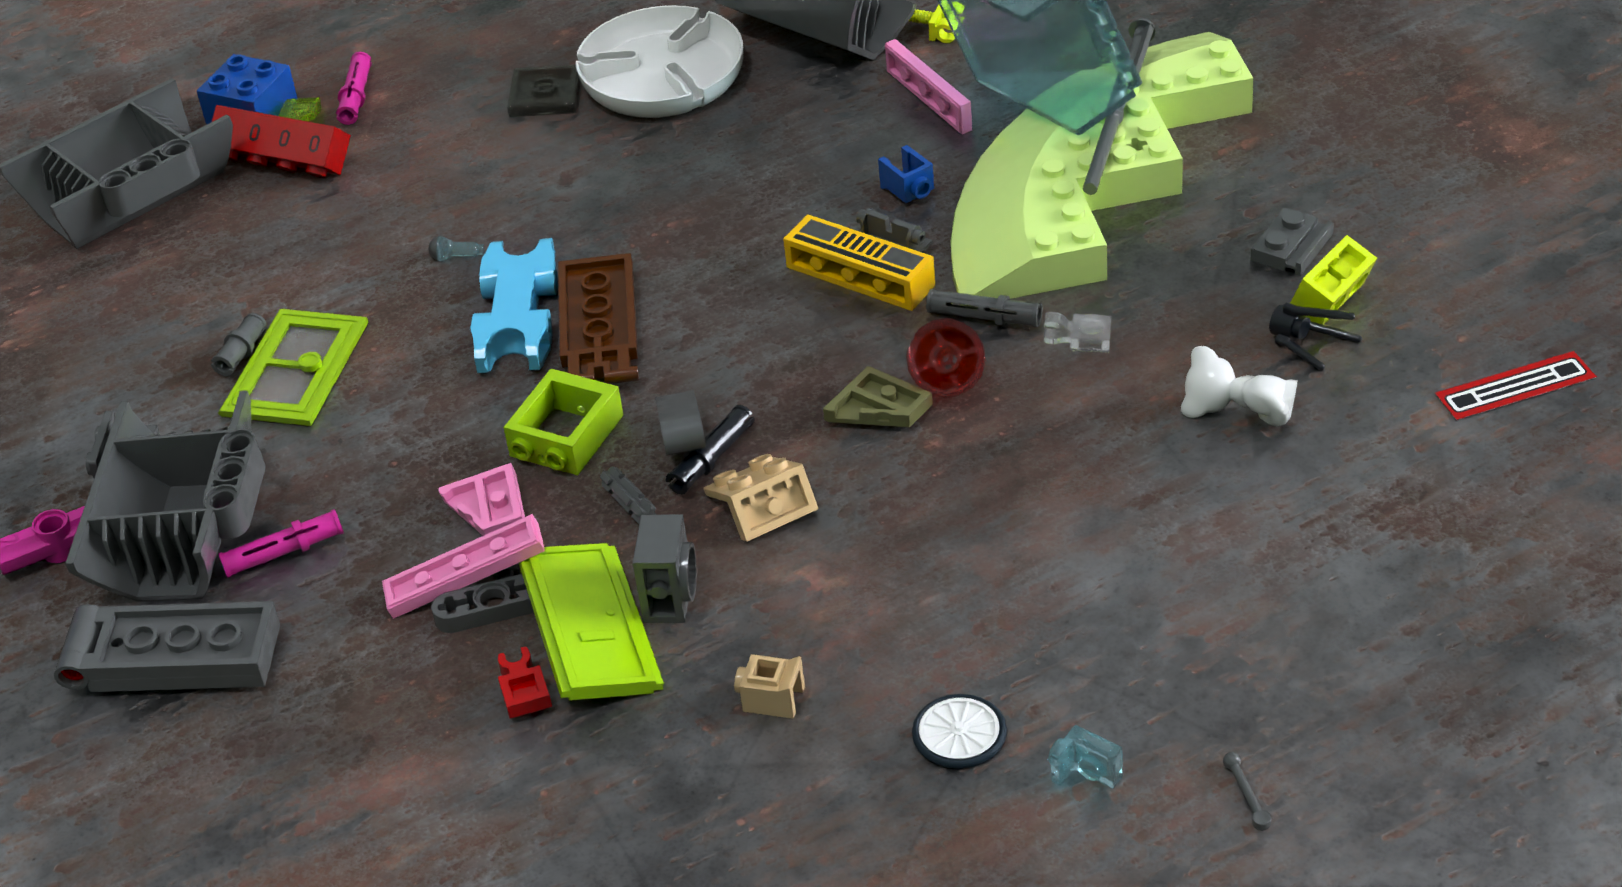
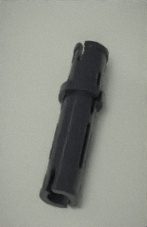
(717, 442)

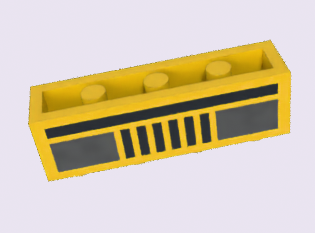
(859, 262)

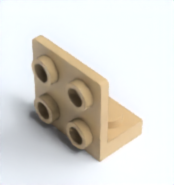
(764, 494)

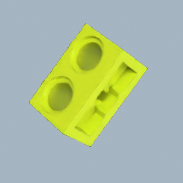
(1335, 278)

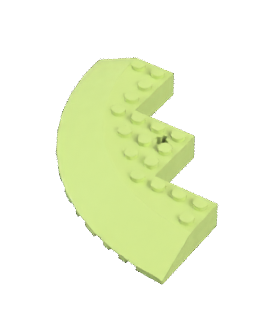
(1024, 209)

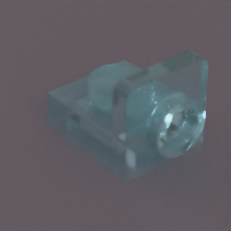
(1088, 754)

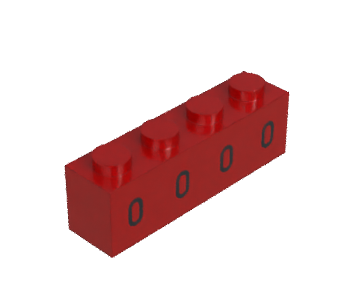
(285, 142)

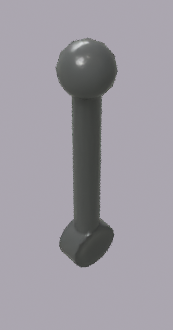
(1261, 819)

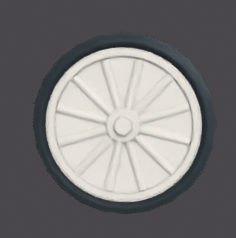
(959, 731)

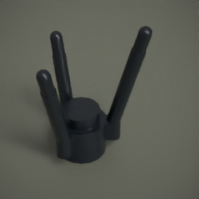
(1291, 323)

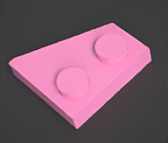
(486, 499)

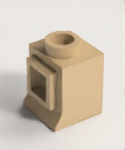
(769, 685)

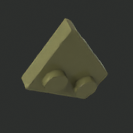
(878, 400)

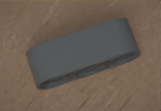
(680, 422)

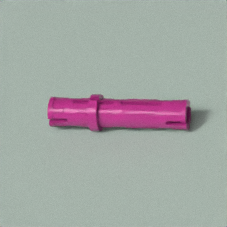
(352, 94)
(281, 543)

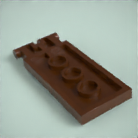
(598, 318)

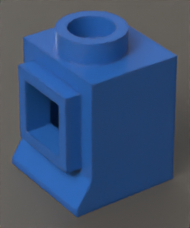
(912, 182)

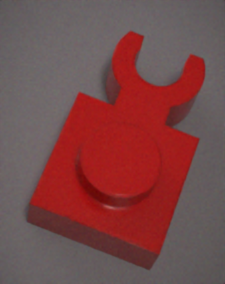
(522, 685)

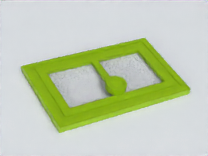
(296, 365)

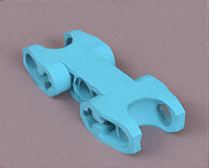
(515, 321)

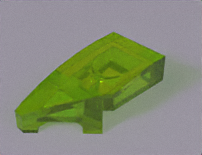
(301, 108)

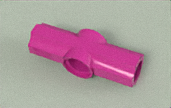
(46, 539)

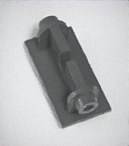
(898, 232)

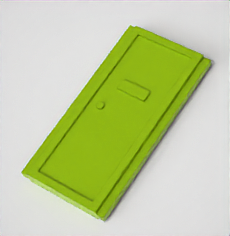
(590, 623)

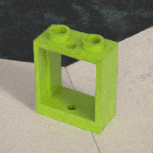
(574, 394)

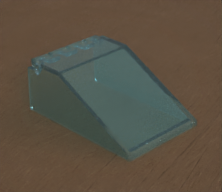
(1047, 56)

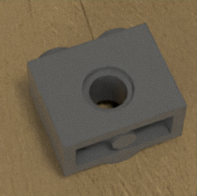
(664, 568)

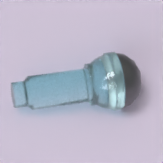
(443, 248)

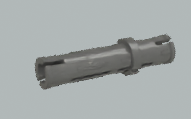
(1026, 314)

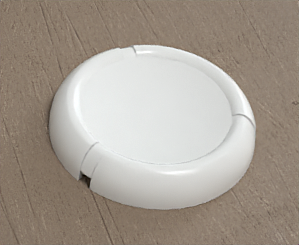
(660, 61)

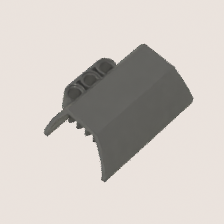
(847, 24)
(119, 165)
(166, 506)

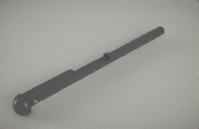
(1141, 32)

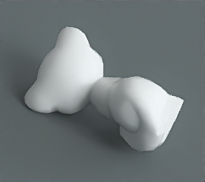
(1213, 385)

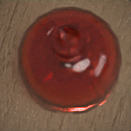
(933, 345)

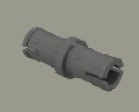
(238, 344)

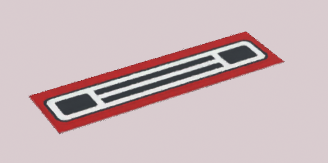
(1515, 385)

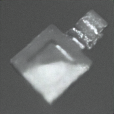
(1084, 332)

